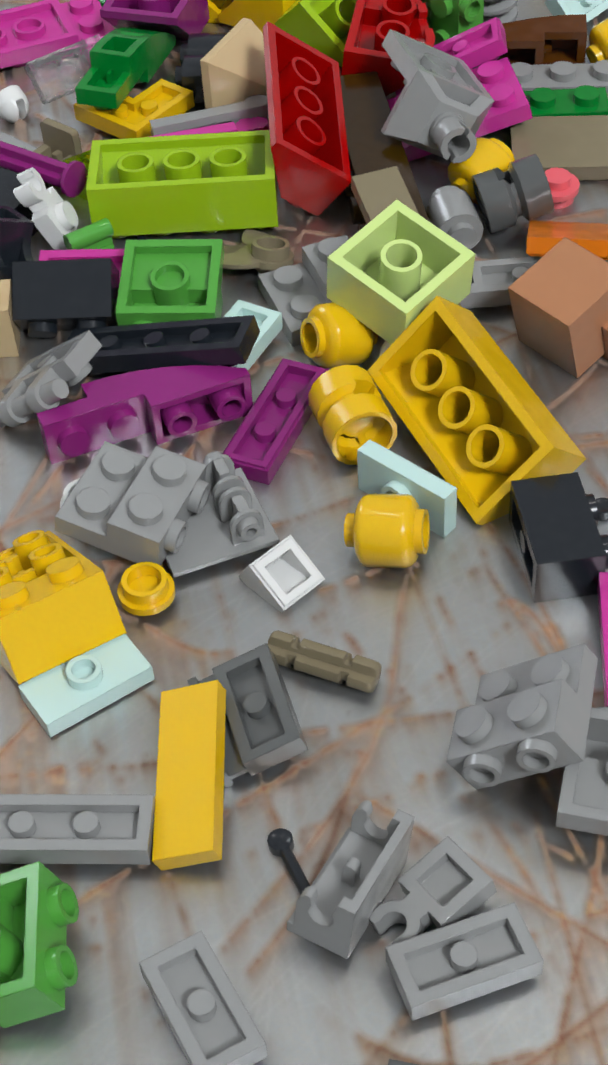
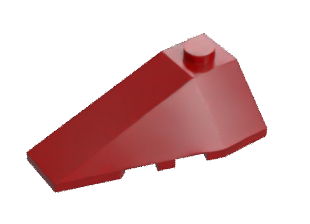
(368, 30)

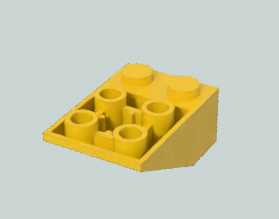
(51, 605)

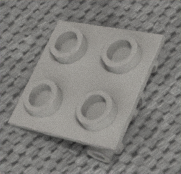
(229, 523)

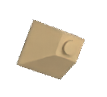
(235, 66)

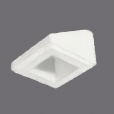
(282, 574)

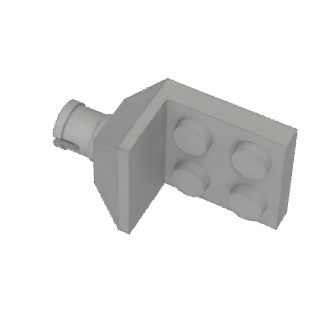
(439, 101)

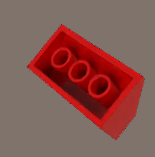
(305, 121)

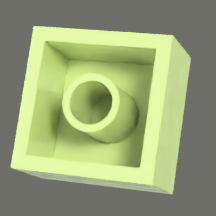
(396, 270)

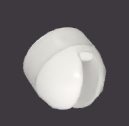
(13, 104)

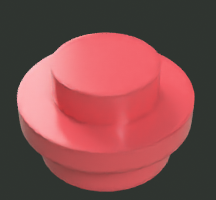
(563, 186)

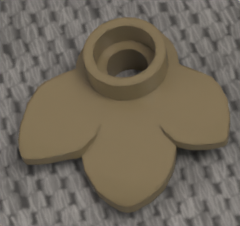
(258, 252)

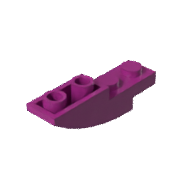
(155, 400)

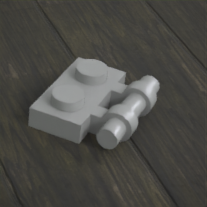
(46, 379)

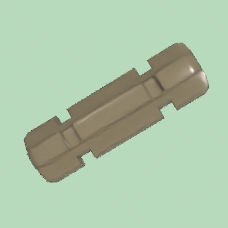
(325, 661)

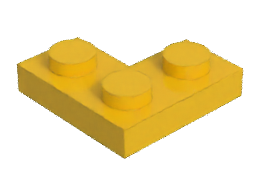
(133, 115)

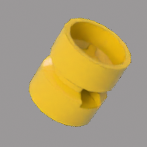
(350, 411)

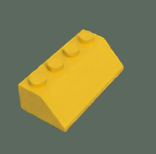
(471, 409)

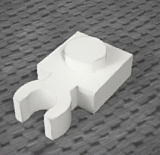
(50, 213)

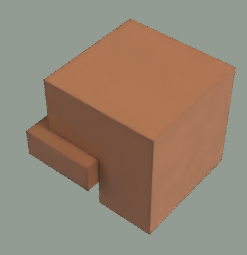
(564, 307)

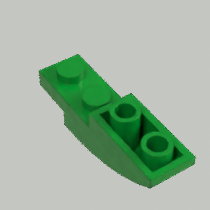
(119, 63)

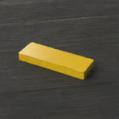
(190, 776)

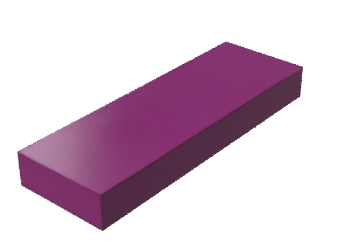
(274, 421)

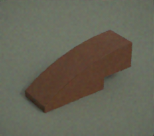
(547, 39)

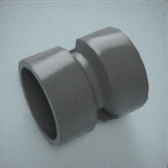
(513, 193)

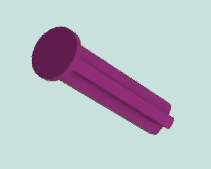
(68, 177)

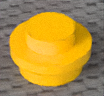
(145, 589)

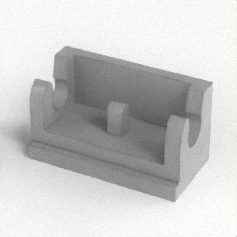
(352, 882)

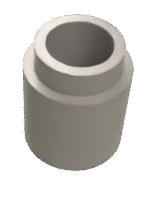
(455, 214)

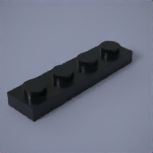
(173, 343)

